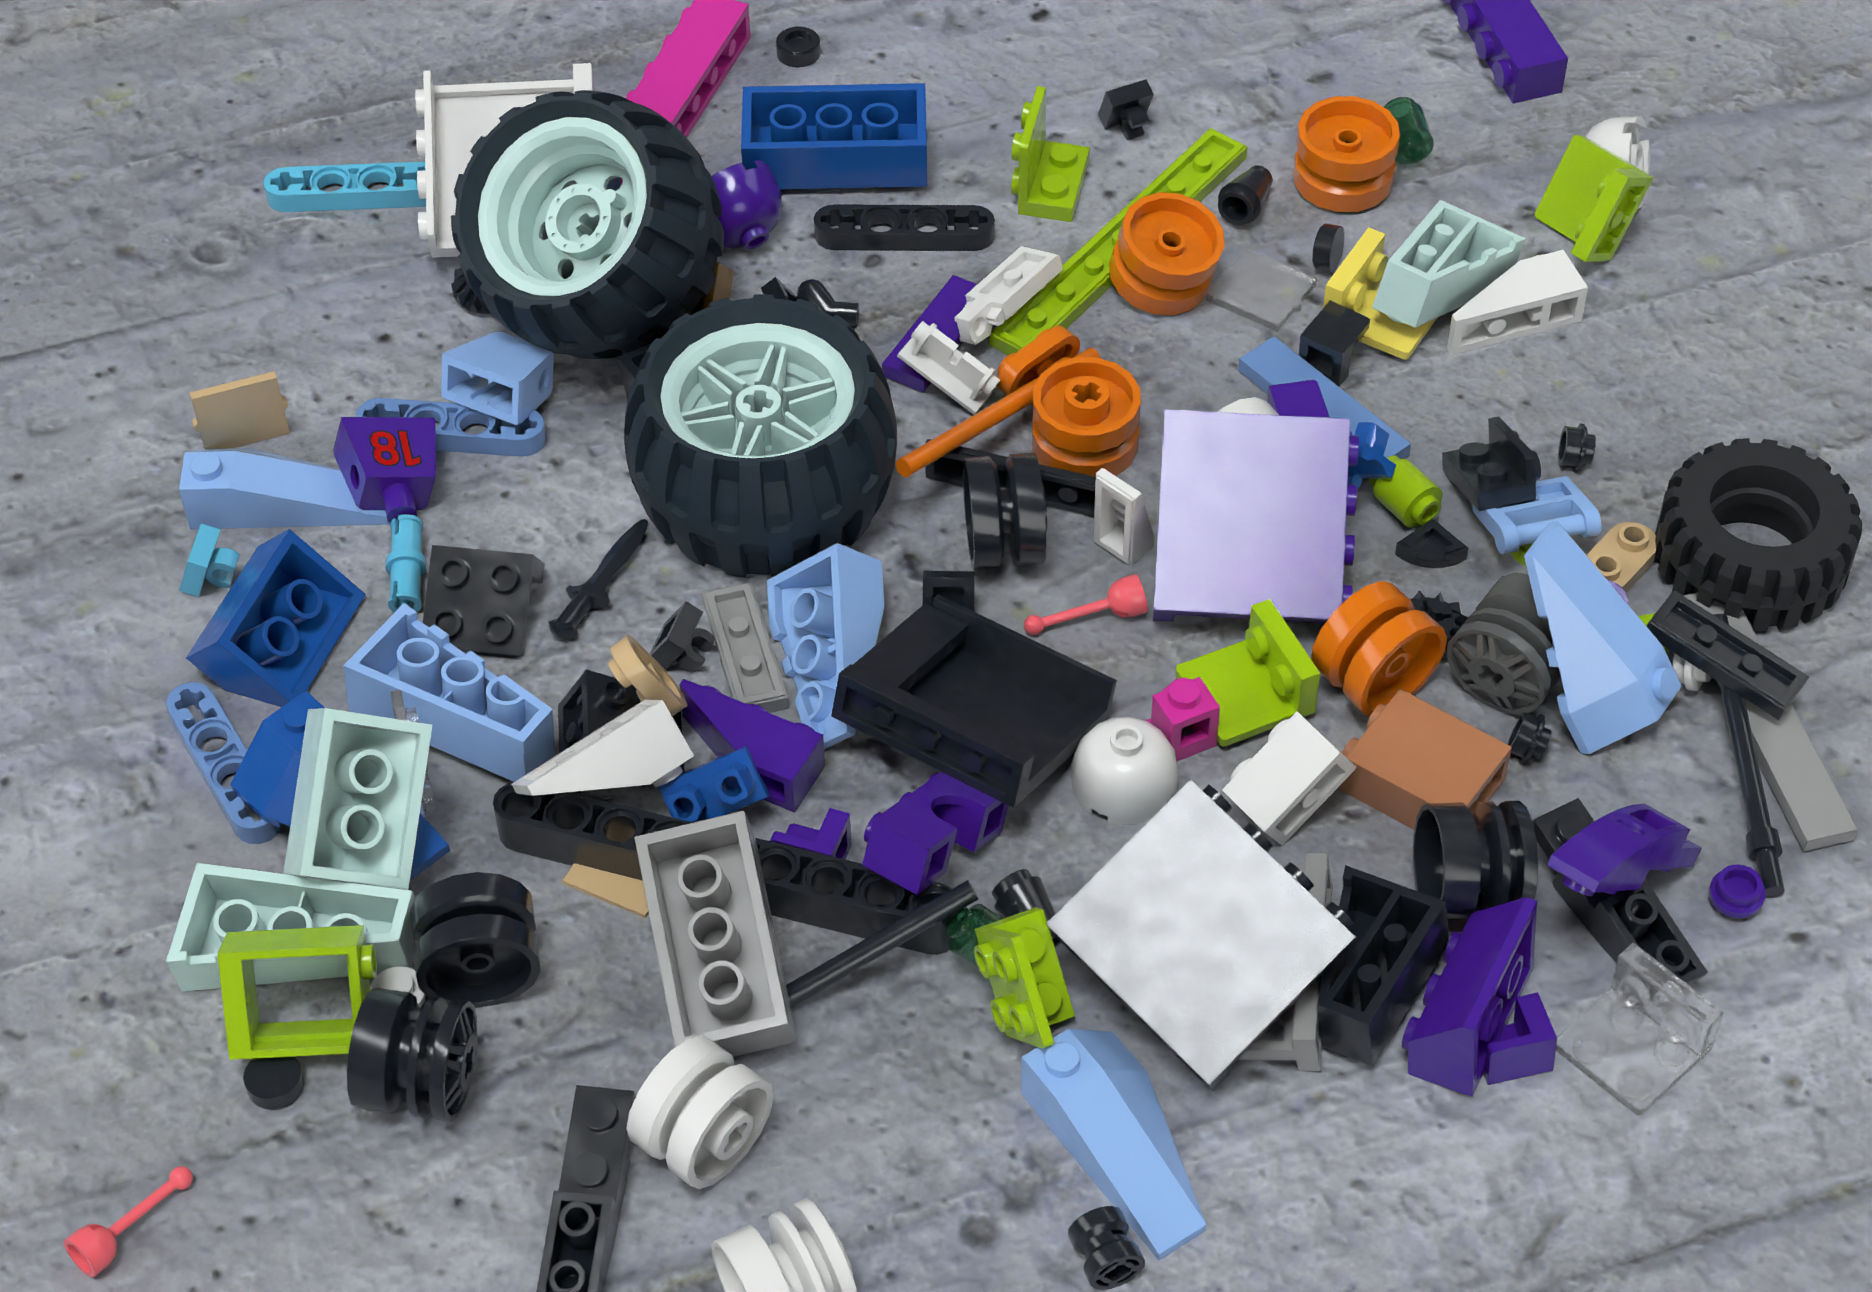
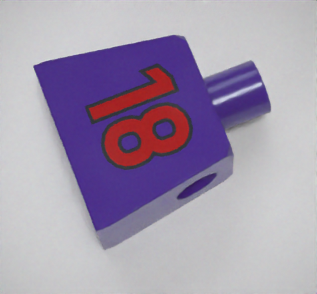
(388, 462)

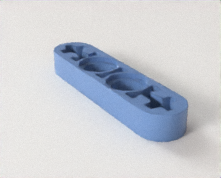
(456, 417)
(219, 763)

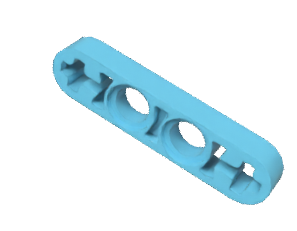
(351, 195)

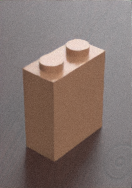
(1421, 758)

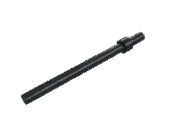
(1762, 839)

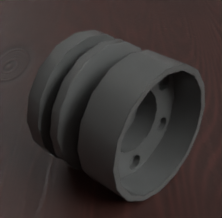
(1503, 649)

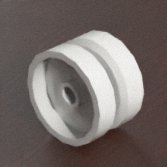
(700, 1111)

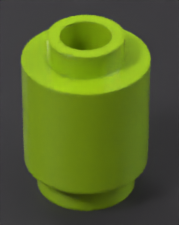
(1408, 494)

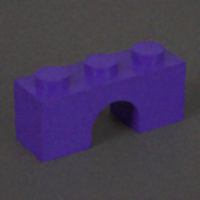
(917, 834)

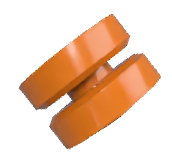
(1346, 153)
(1166, 253)
(1086, 416)
(1378, 646)

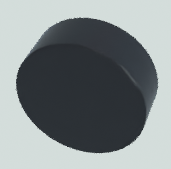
(798, 46)
(1328, 247)
(273, 1081)

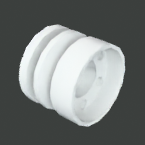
(800, 1259)

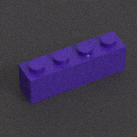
(1514, 45)

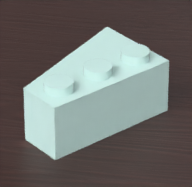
(1444, 265)

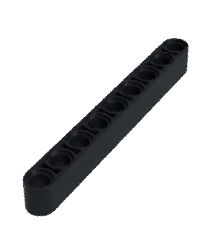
(591, 834)

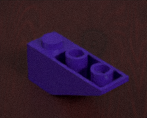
(784, 752)

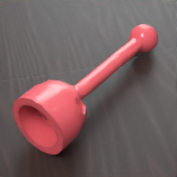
(1124, 598)
(96, 1246)

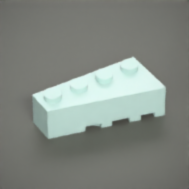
(254, 900)

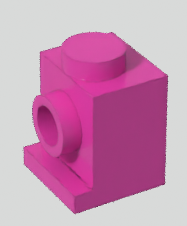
(1186, 704)

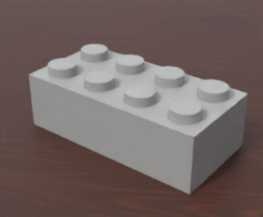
(715, 935)

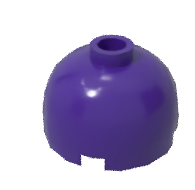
(749, 204)

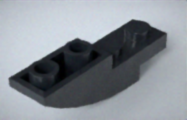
(1622, 917)
(589, 1193)

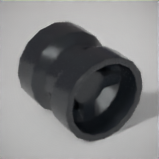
(1107, 1250)

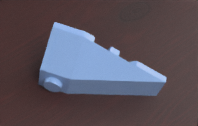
(266, 491)
(826, 619)
(1606, 656)
(1115, 1129)

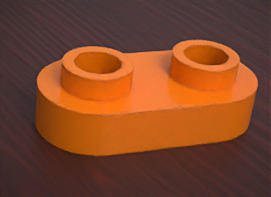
(1033, 359)

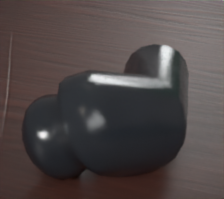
(816, 293)

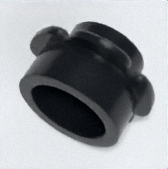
(1576, 447)
(1529, 737)

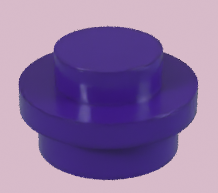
(1737, 891)

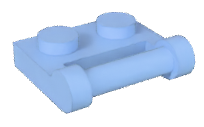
(1555, 502)

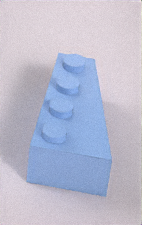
(470, 708)

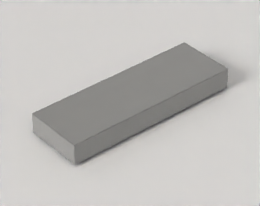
(745, 647)

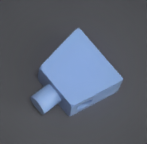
(498, 376)

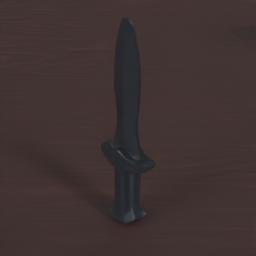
(592, 592)

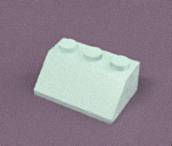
(358, 798)

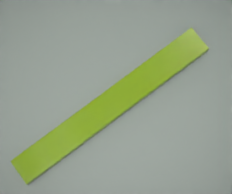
(1087, 272)

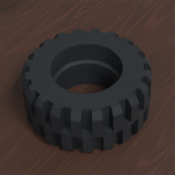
(1769, 489)

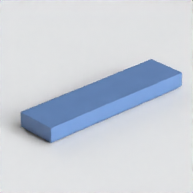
(1277, 364)

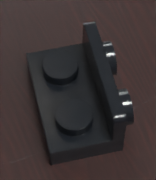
(1494, 472)

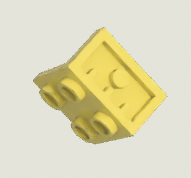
(1356, 287)

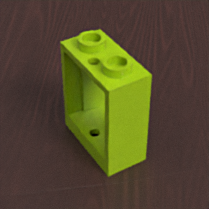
(252, 1039)

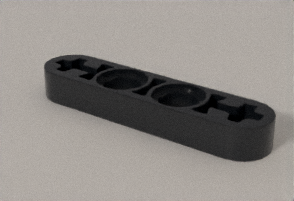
(903, 234)

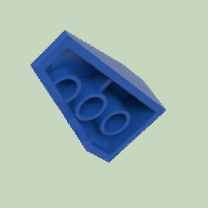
(271, 769)

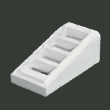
(1121, 518)

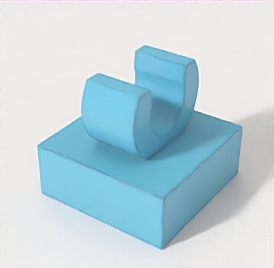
(207, 562)

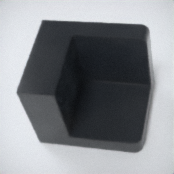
(1330, 340)

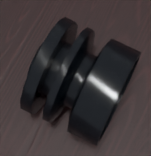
(1475, 857)
(412, 1054)

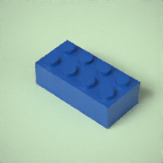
(837, 134)

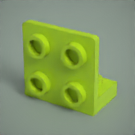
(1048, 171)
(1592, 199)
(1257, 678)
(1024, 977)

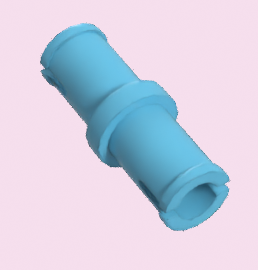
(405, 562)

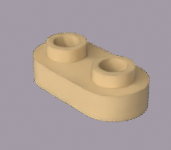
(1625, 553)
(638, 668)

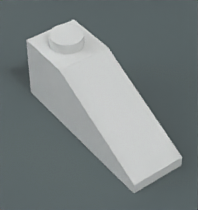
(1523, 301)
(628, 751)

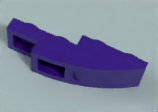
(1622, 849)

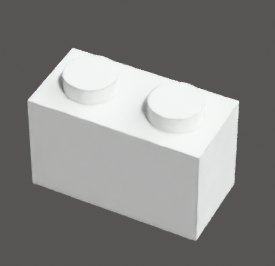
(1288, 777)

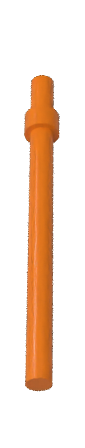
(973, 426)

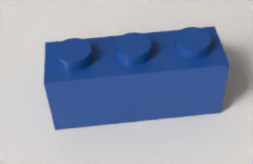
(276, 622)

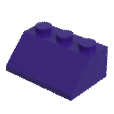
(1472, 996)

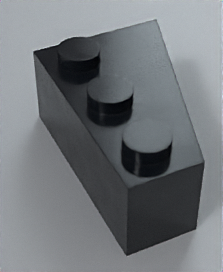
(1396, 949)

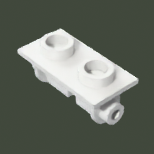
(947, 368)

